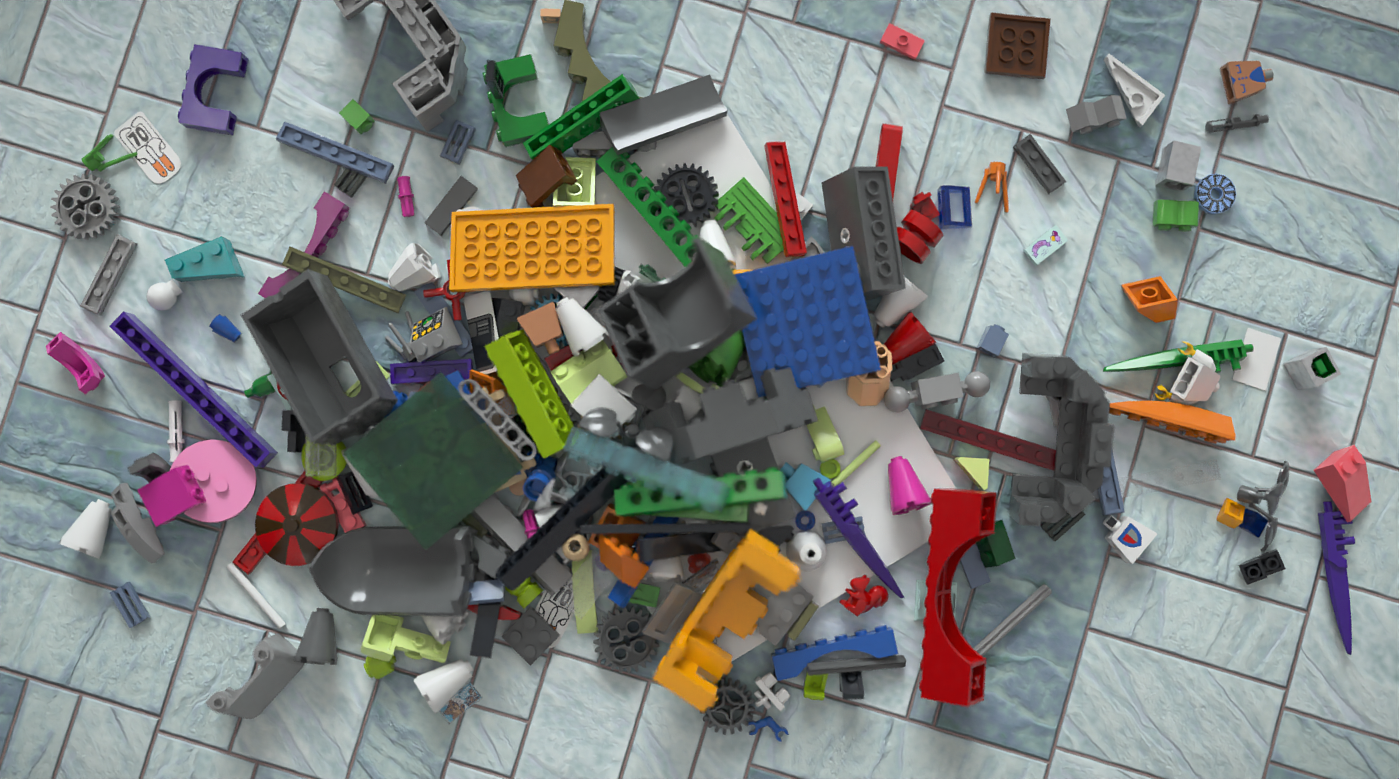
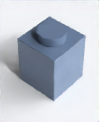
(992, 340)

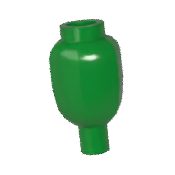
(260, 387)

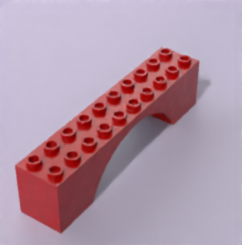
(949, 664)

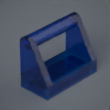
(944, 207)

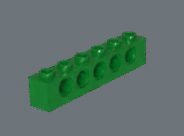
(582, 119)

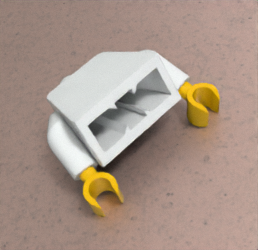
(1195, 380)

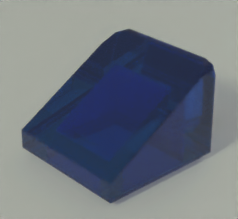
(1253, 523)

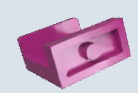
(171, 495)

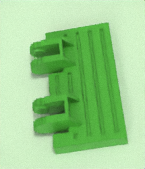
(756, 219)

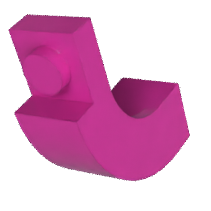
(76, 361)

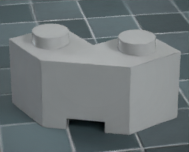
(1095, 115)

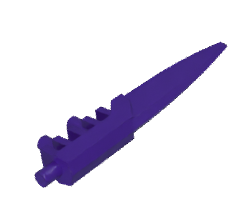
(845, 522)
(1336, 568)

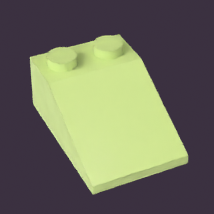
(583, 190)

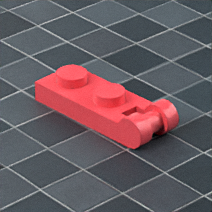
(346, 518)

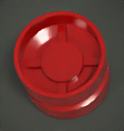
(917, 236)

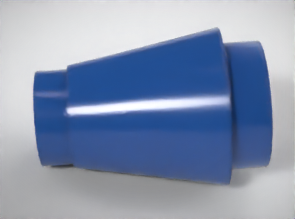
(224, 327)

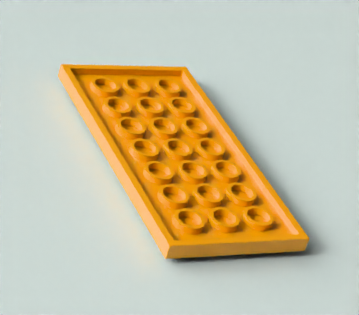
(532, 248)

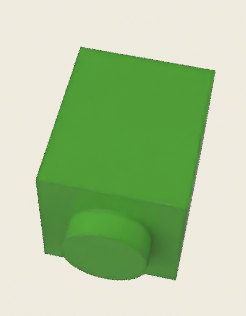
(357, 117)

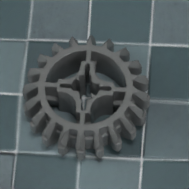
(730, 724)

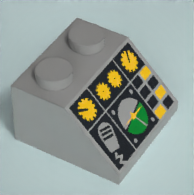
(434, 336)

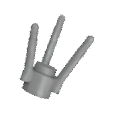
(407, 352)

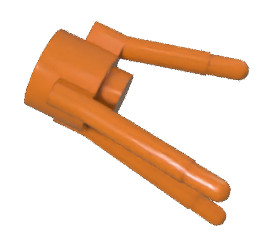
(996, 173)

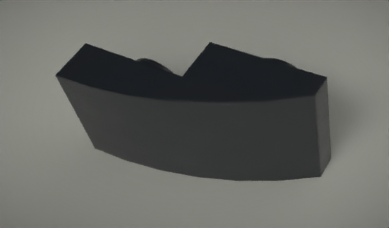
(1261, 566)

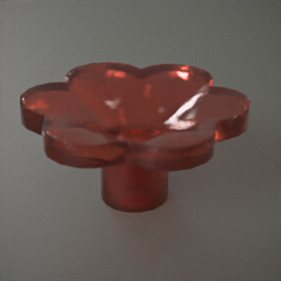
(693, 561)

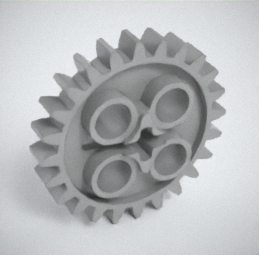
(85, 206)

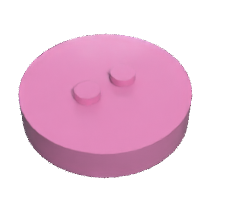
(223, 476)

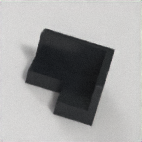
(296, 433)

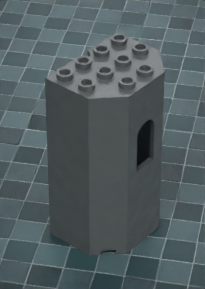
(301, 338)

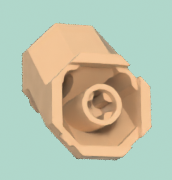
(871, 387)

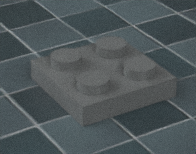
(530, 635)

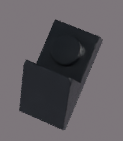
(851, 685)

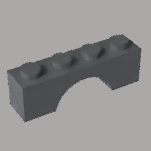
(490, 556)

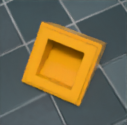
(1231, 513)

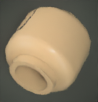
(575, 539)

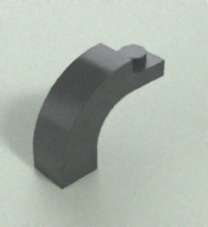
(149, 467)

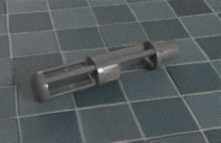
(1236, 123)

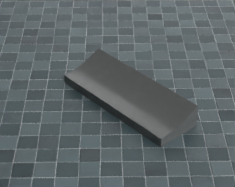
(662, 115)

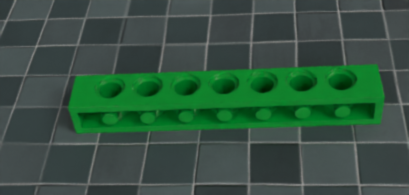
(611, 164)
(775, 490)

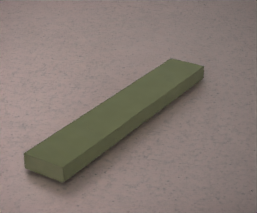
(346, 280)

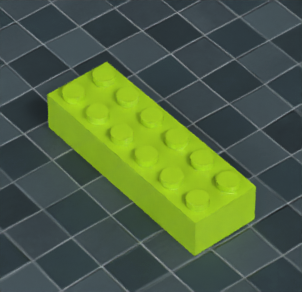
(531, 391)

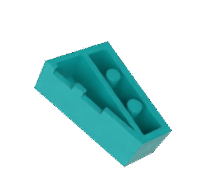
(206, 261)

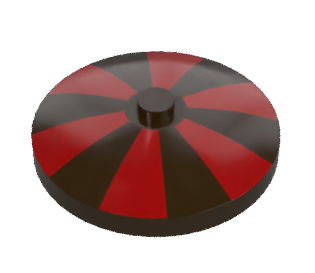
(296, 523)

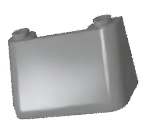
(277, 669)

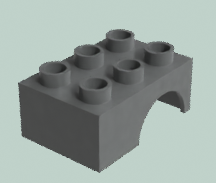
(677, 320)

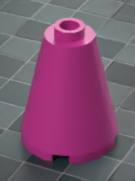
(905, 488)

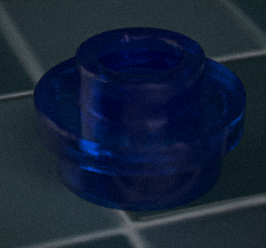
(805, 527)

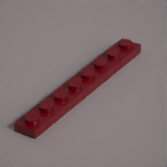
(988, 439)

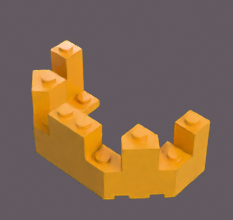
(723, 604)

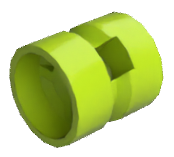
(526, 592)

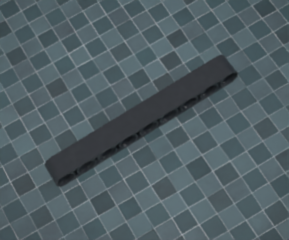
(559, 528)

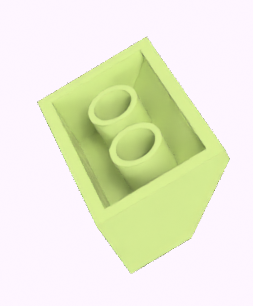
(581, 370)

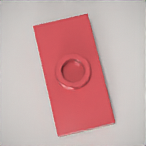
(902, 41)

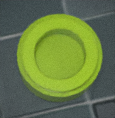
(830, 468)

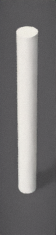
(259, 599)

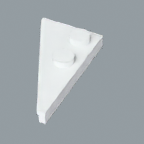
(1138, 94)

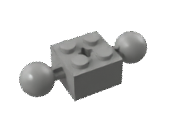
(937, 389)

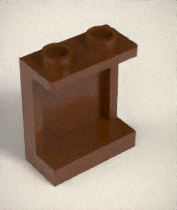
(544, 176)

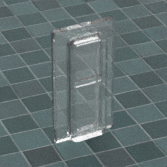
(585, 585)

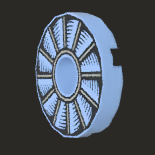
(1226, 191)

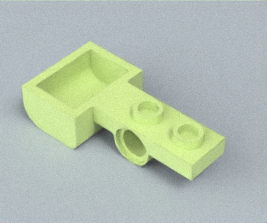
(386, 634)

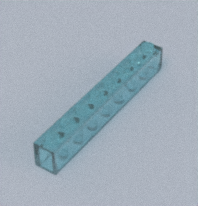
(647, 469)

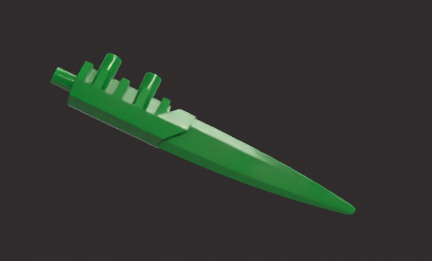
(1220, 353)

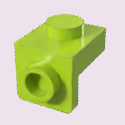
(814, 686)

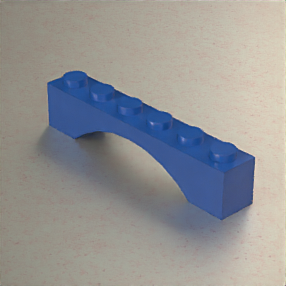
(791, 662)

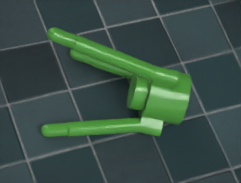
(95, 159)

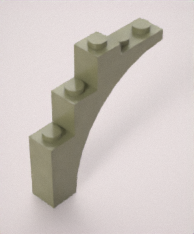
(571, 41)

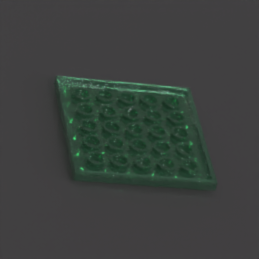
(433, 460)

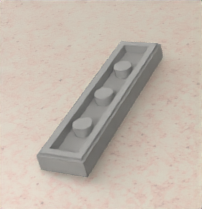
(108, 274)

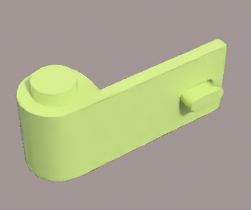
(825, 437)

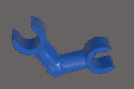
(767, 721)

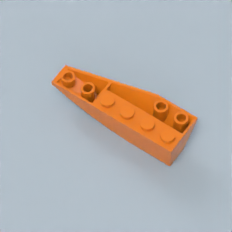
(1176, 417)

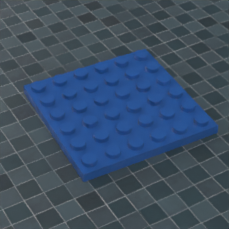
(809, 319)

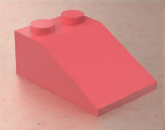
(1346, 481)

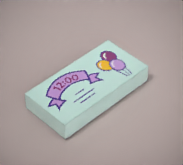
(1045, 245)

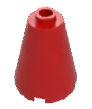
(908, 339)

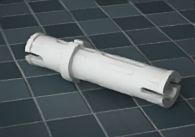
(175, 406)

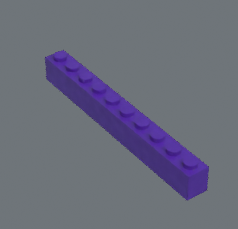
(193, 389)

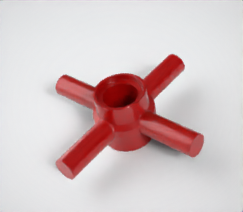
(455, 299)

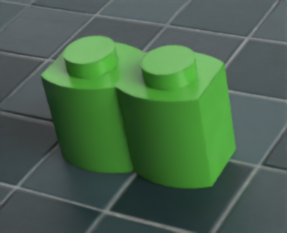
(1175, 214)

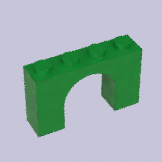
(515, 129)

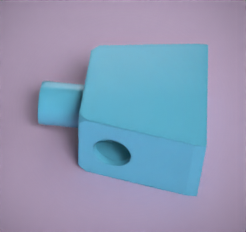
(800, 483)

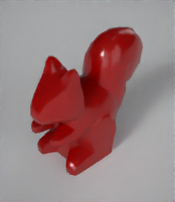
(861, 600)

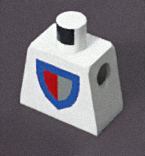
(1128, 537)

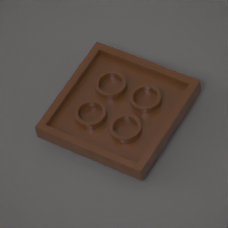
(1017, 46)

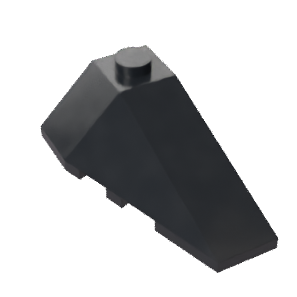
(506, 316)

